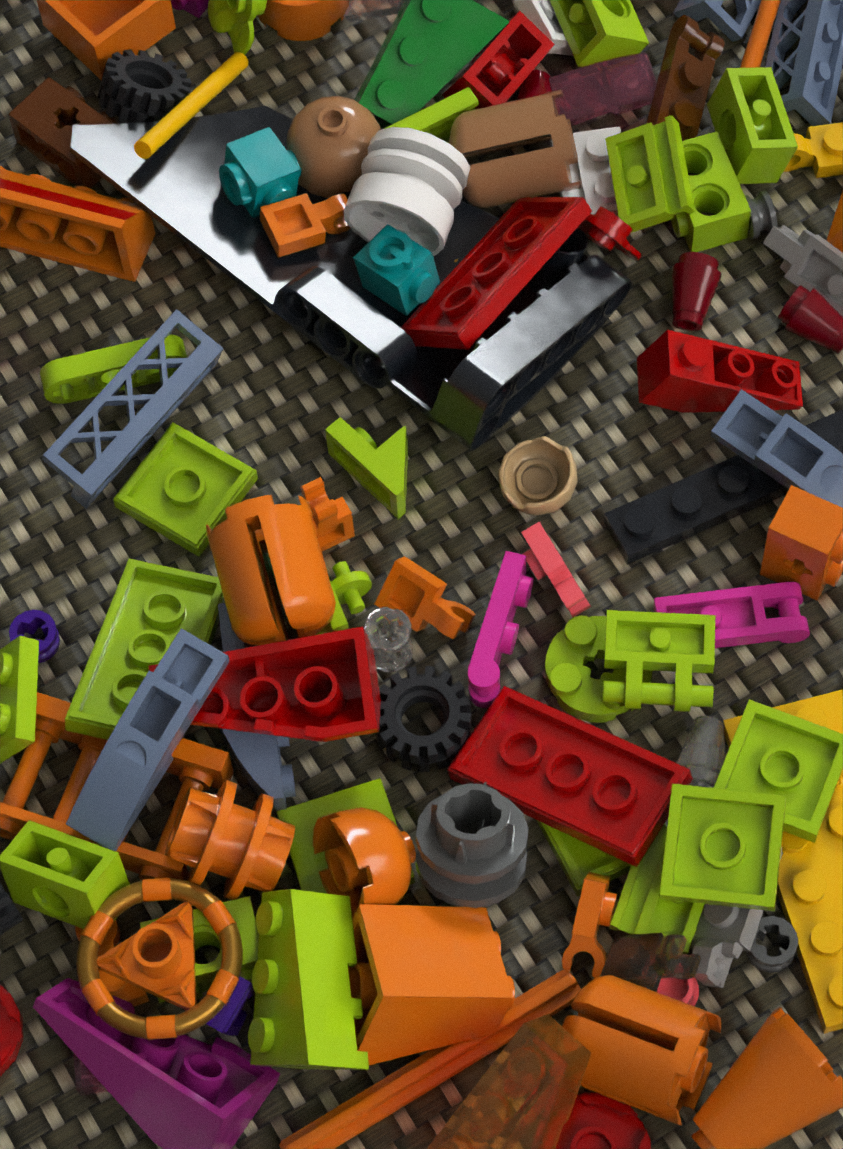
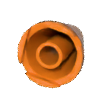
(770, 1090)

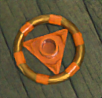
(159, 958)

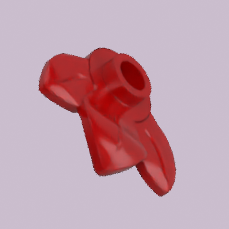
(609, 232)

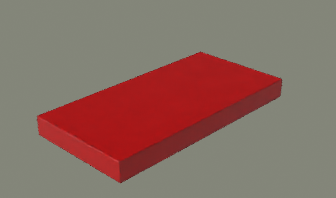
(495, 271)
(570, 775)

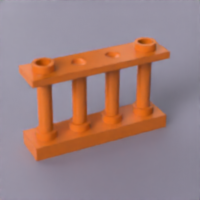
(193, 762)

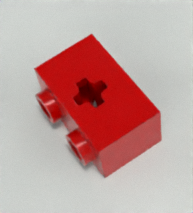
(503, 62)

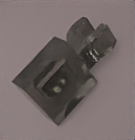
(648, 958)

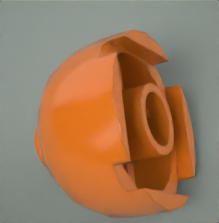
(364, 856)

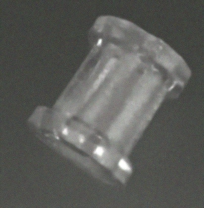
(398, 629)

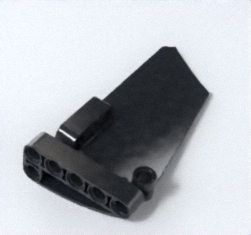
(321, 289)

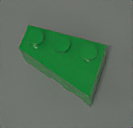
(423, 53)

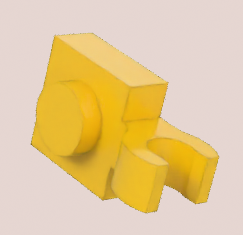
(820, 149)

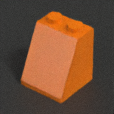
(426, 978)

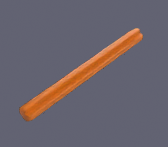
(430, 1070)

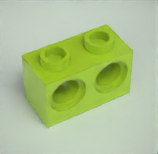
(713, 191)

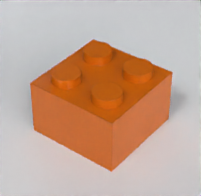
(103, 27)

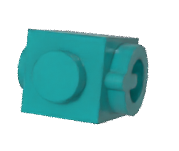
(259, 171)
(397, 270)

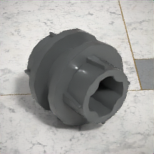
(471, 846)

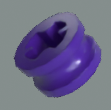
(28, 623)

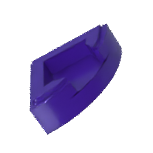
(232, 1016)

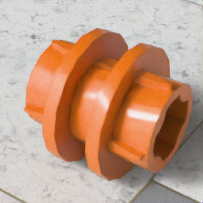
(230, 840)

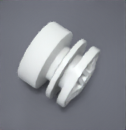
(409, 184)

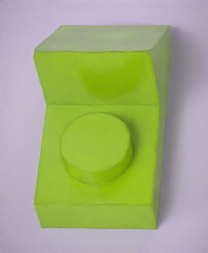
(376, 469)

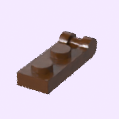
(685, 77)

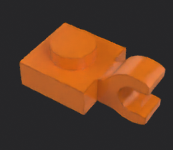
(299, 224)
(331, 517)
(419, 597)
(594, 909)

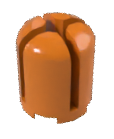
(297, 563)
(642, 1046)

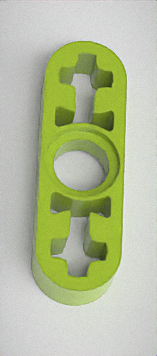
(89, 372)

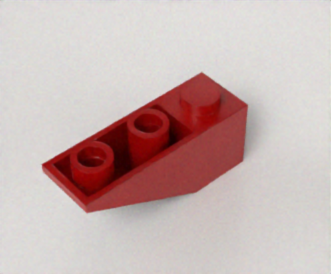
(707, 375)

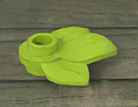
(236, 19)

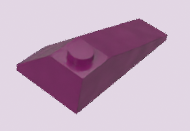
(171, 1087)

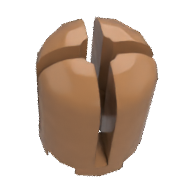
(510, 127)

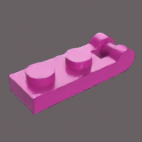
(742, 613)
(498, 631)

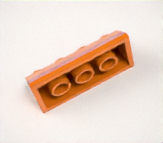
(73, 225)

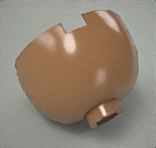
(331, 143)

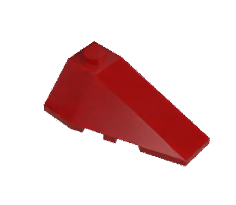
(298, 688)

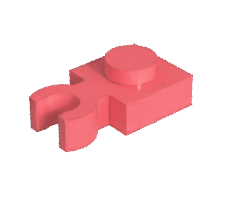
(546, 561)

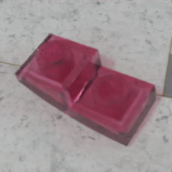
(605, 88)

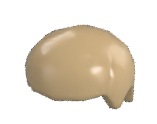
(538, 476)

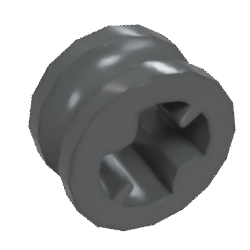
(762, 216)
(785, 935)

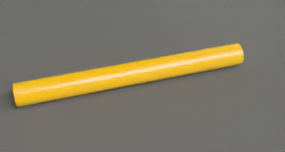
(190, 105)

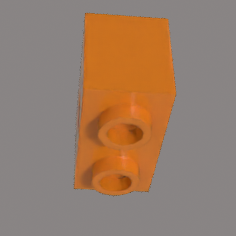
(805, 543)

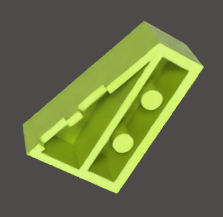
(304, 983)

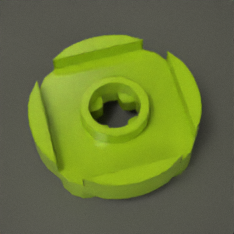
(569, 677)

